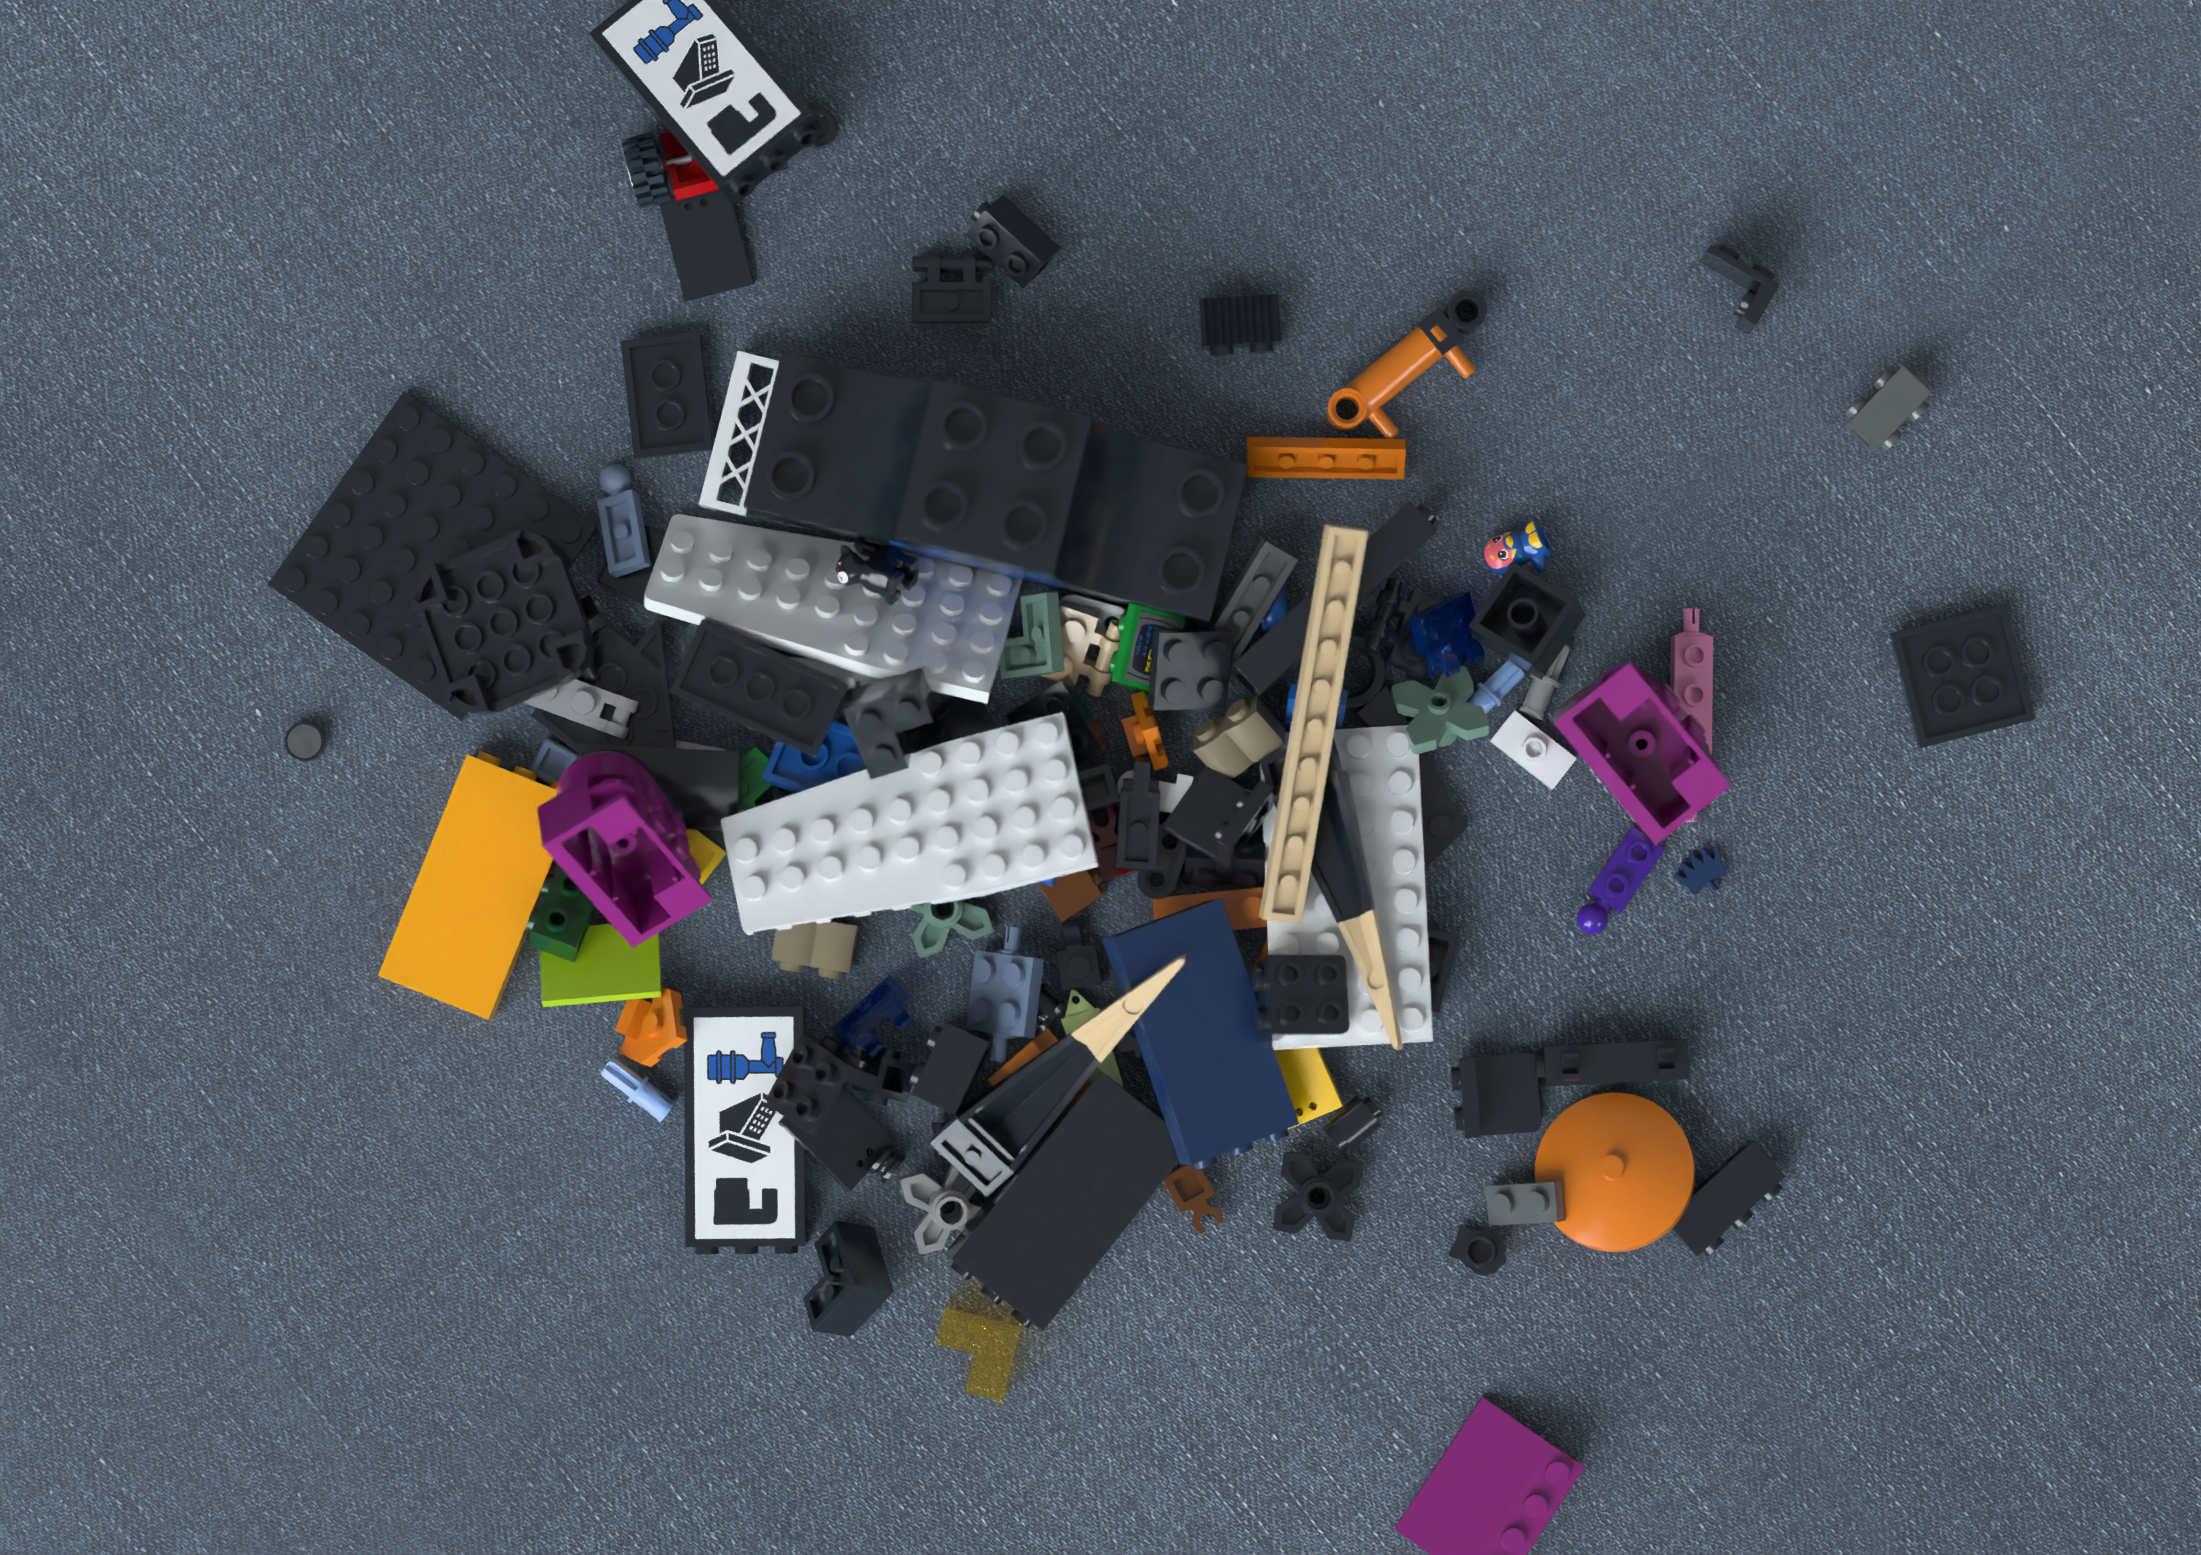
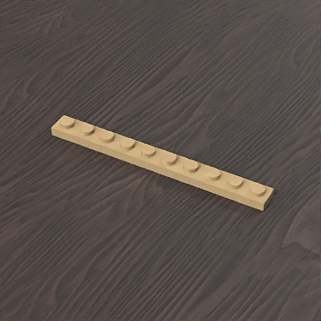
(1313, 723)

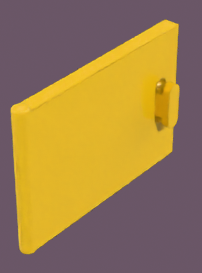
(1308, 1082)

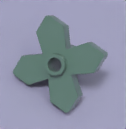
(1440, 713)
(934, 929)

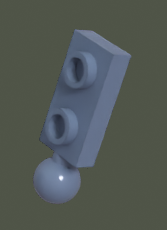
(622, 523)

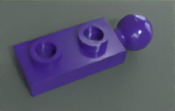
(1619, 880)

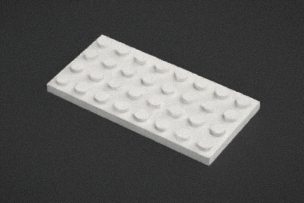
(1390, 822)

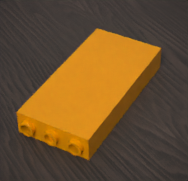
(474, 889)

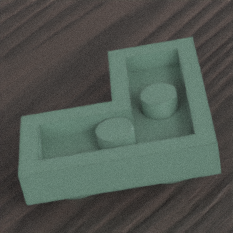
(1041, 645)

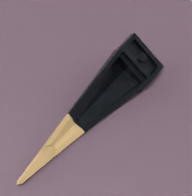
(1344, 880)
(1009, 1119)

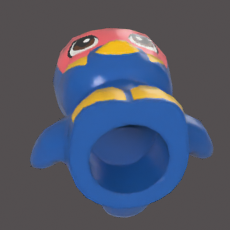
(1521, 547)

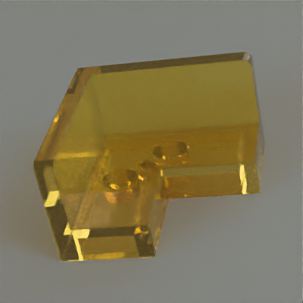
(991, 1342)

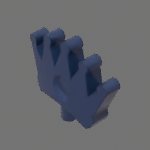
(1702, 873)

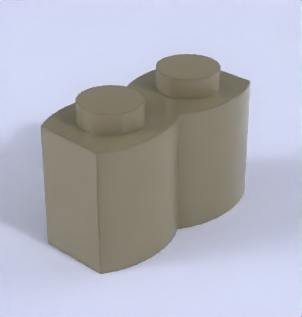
(1238, 738)
(820, 945)

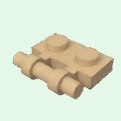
(1077, 632)

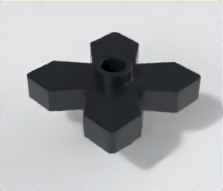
(1335, 1182)

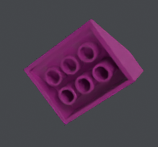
(1490, 1489)

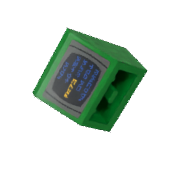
(1132, 661)

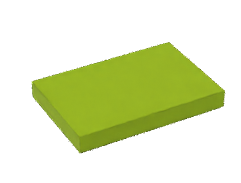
(603, 970)

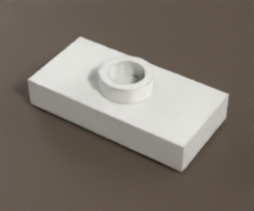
(1533, 750)

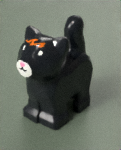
(879, 573)

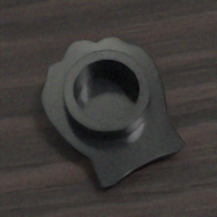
(1479, 1250)

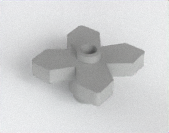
(929, 1195)

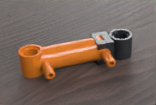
(1405, 361)

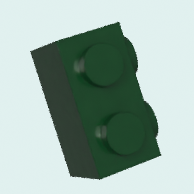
(562, 918)

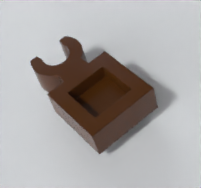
(1190, 1190)

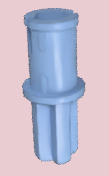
(1497, 686)
(637, 1089)

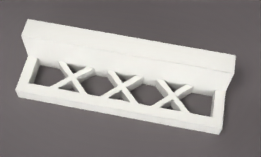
(727, 430)

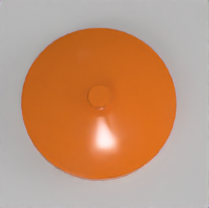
(1620, 1171)

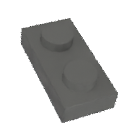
(1525, 1203)

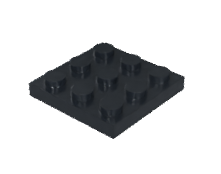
(1962, 676)

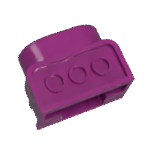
(1643, 747)
(622, 845)

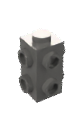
(1898, 398)

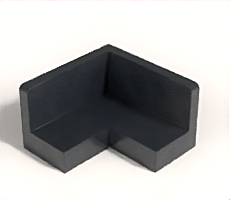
(852, 1282)

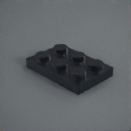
(667, 395)

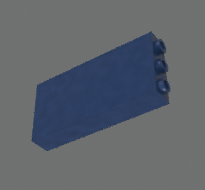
(1200, 1037)

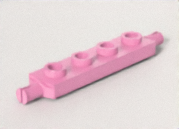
(1693, 673)

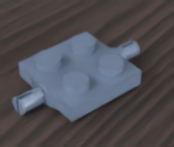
(1005, 994)

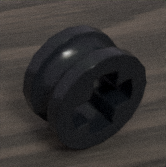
(887, 1164)

